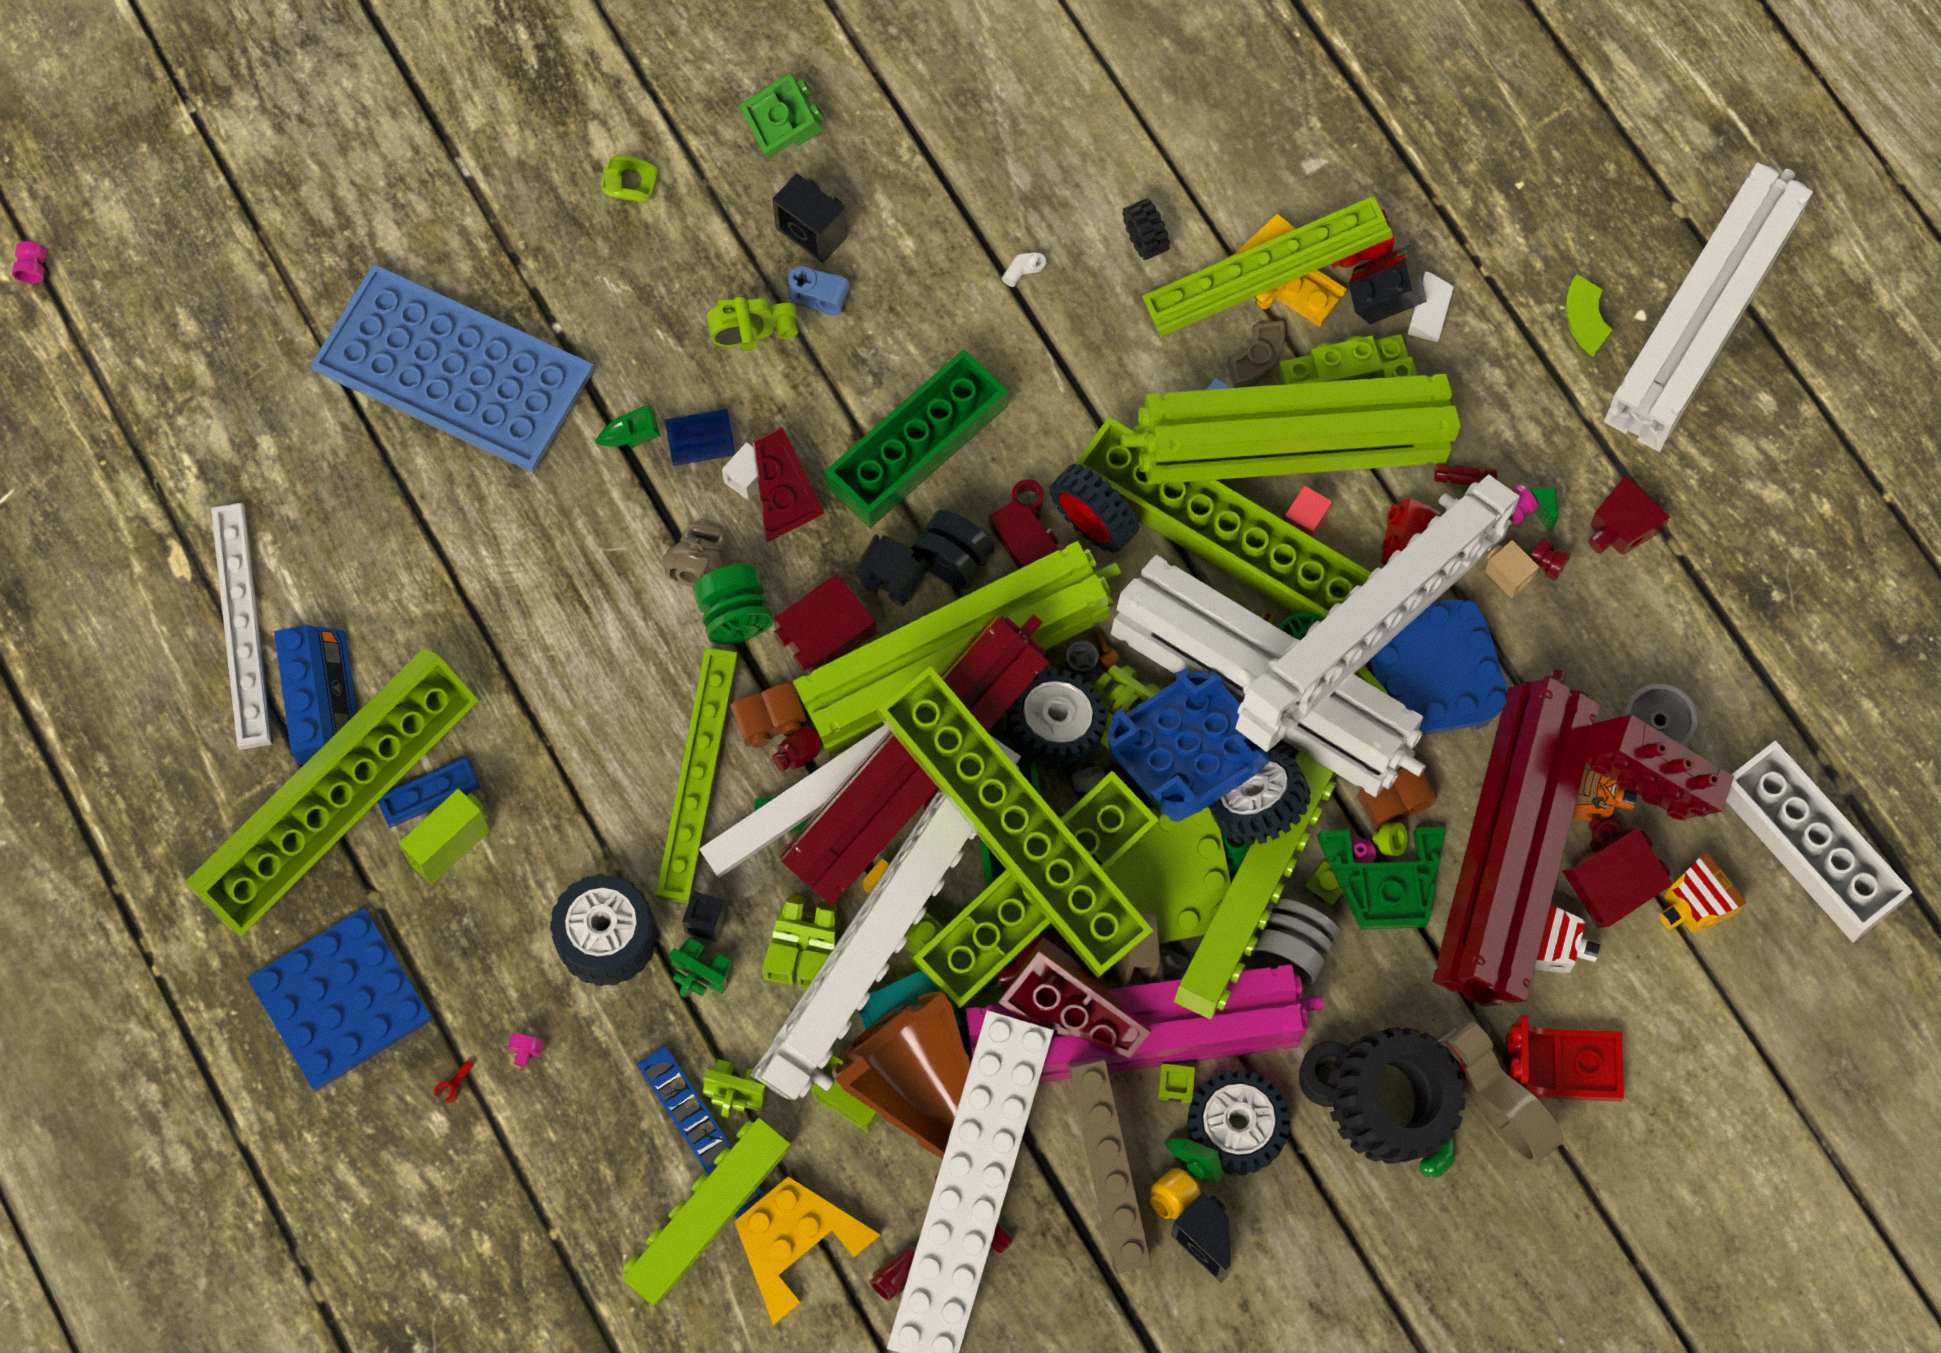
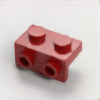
(1404, 522)

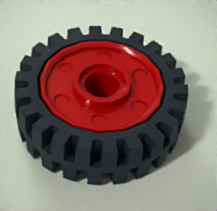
(1094, 508)

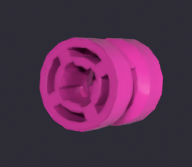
(29, 262)

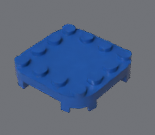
(1444, 668)
(1185, 745)

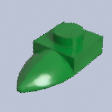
(630, 429)
(1200, 1160)

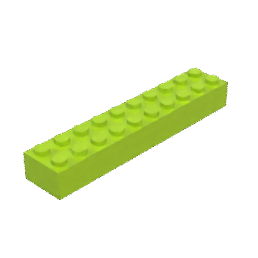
(1227, 530)
(331, 791)
(1014, 821)

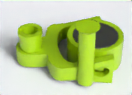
(735, 325)

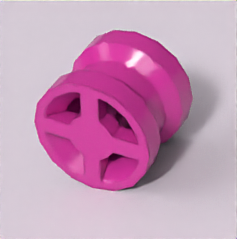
(1526, 504)

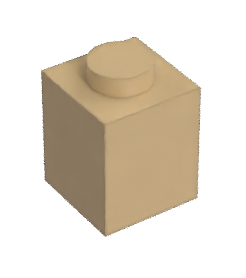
(1511, 568)

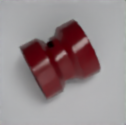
(1550, 560)

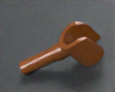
(1110, 655)

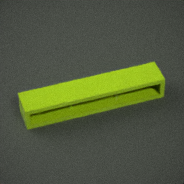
(706, 1212)

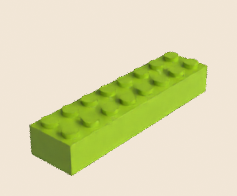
(1006, 918)

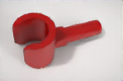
(453, 1083)

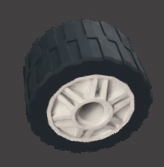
(609, 954)

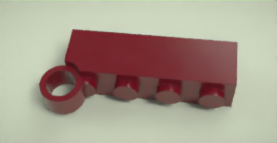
(1019, 529)

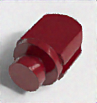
(797, 749)

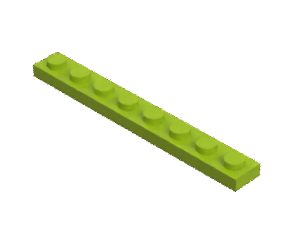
(697, 776)

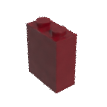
(824, 625)
(1618, 877)

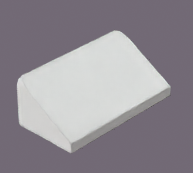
(1430, 316)

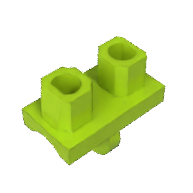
(732, 1091)

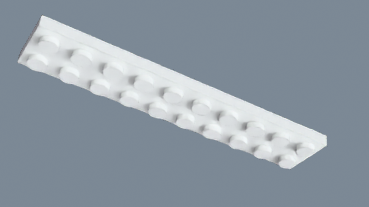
(970, 1186)

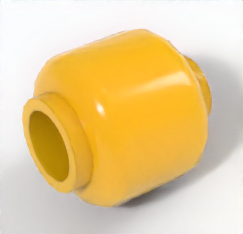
(1174, 1193)

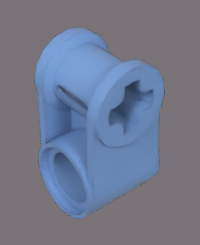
(819, 290)

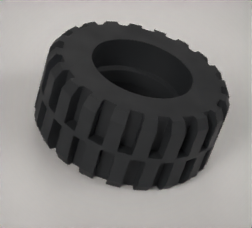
(1434, 1086)

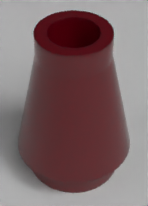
(892, 1277)

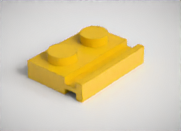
(1313, 296)

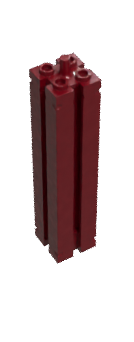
(889, 782)
(1516, 843)

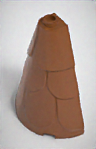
(910, 1069)

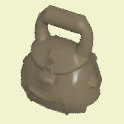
(694, 556)

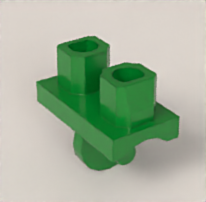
(687, 960)

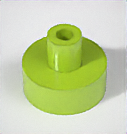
(1391, 839)

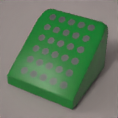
(1547, 506)

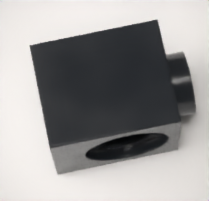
(704, 916)

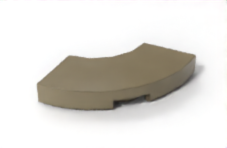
(1259, 356)

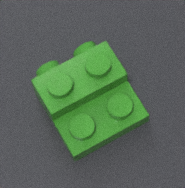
(783, 115)

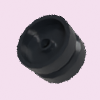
(953, 549)

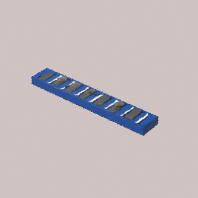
(688, 1113)

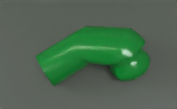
(1439, 1161)

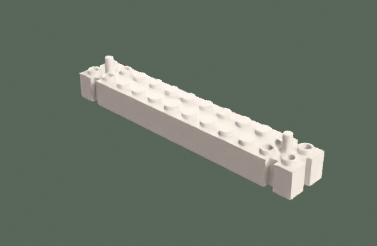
(1374, 612)
(864, 949)

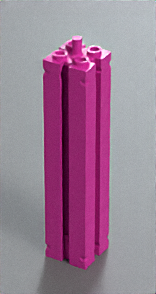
(1257, 1019)

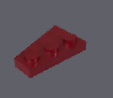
(782, 485)

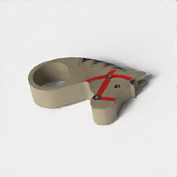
(1504, 1102)

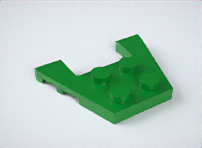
(1387, 892)

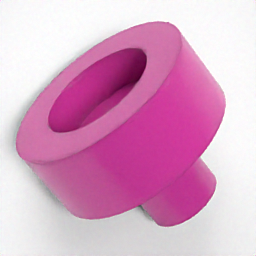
(1363, 850)
(525, 1047)

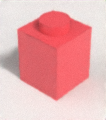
(1308, 511)

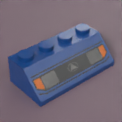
(314, 686)

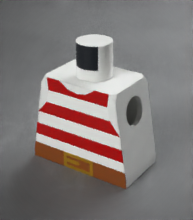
(1564, 942)

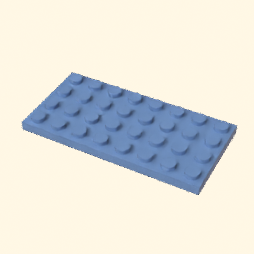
(453, 368)

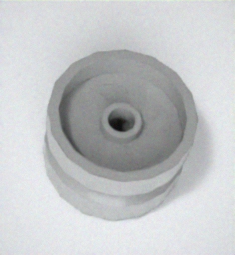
(1665, 710)

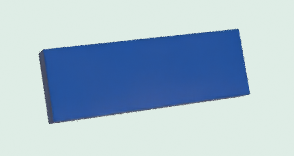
(427, 792)

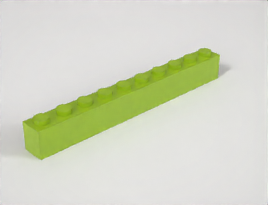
(1247, 902)

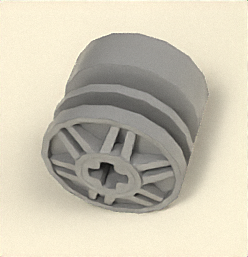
(1297, 939)

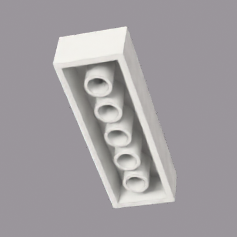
(1815, 842)

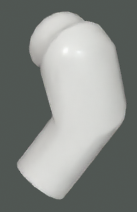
(1023, 264)

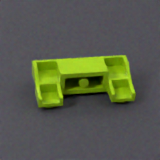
(1350, 360)

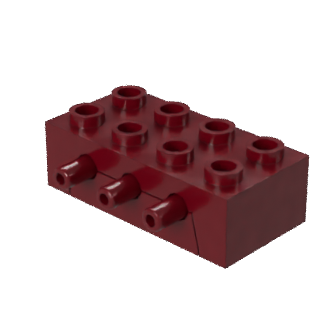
(1656, 768)

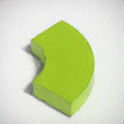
(1584, 315)

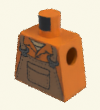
(1599, 795)

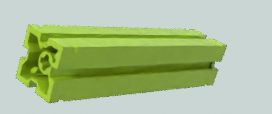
(1294, 428)
(1057, 589)

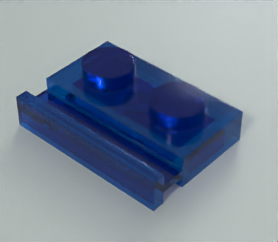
(700, 437)

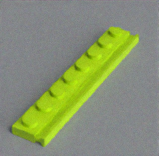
(1267, 266)

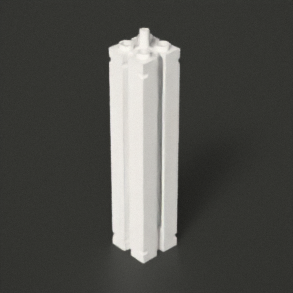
(1708, 306)
(1194, 627)

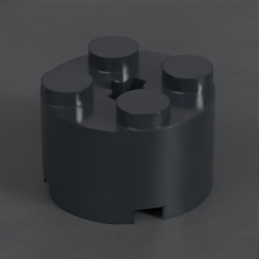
(891, 568)

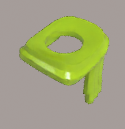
(612, 179)

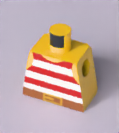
(1701, 897)

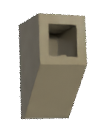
(1142, 962)

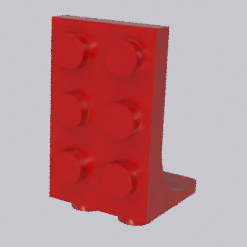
(1566, 1062)

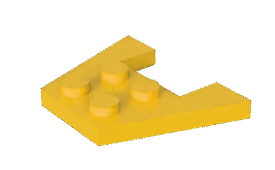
(784, 1229)

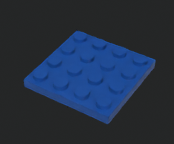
(339, 999)

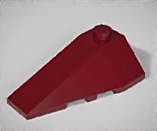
(1065, 997)

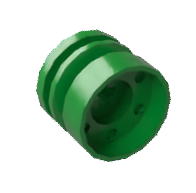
(733, 604)

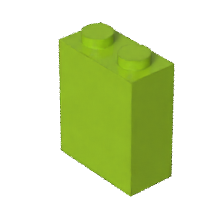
(445, 835)

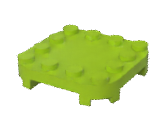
(1177, 874)

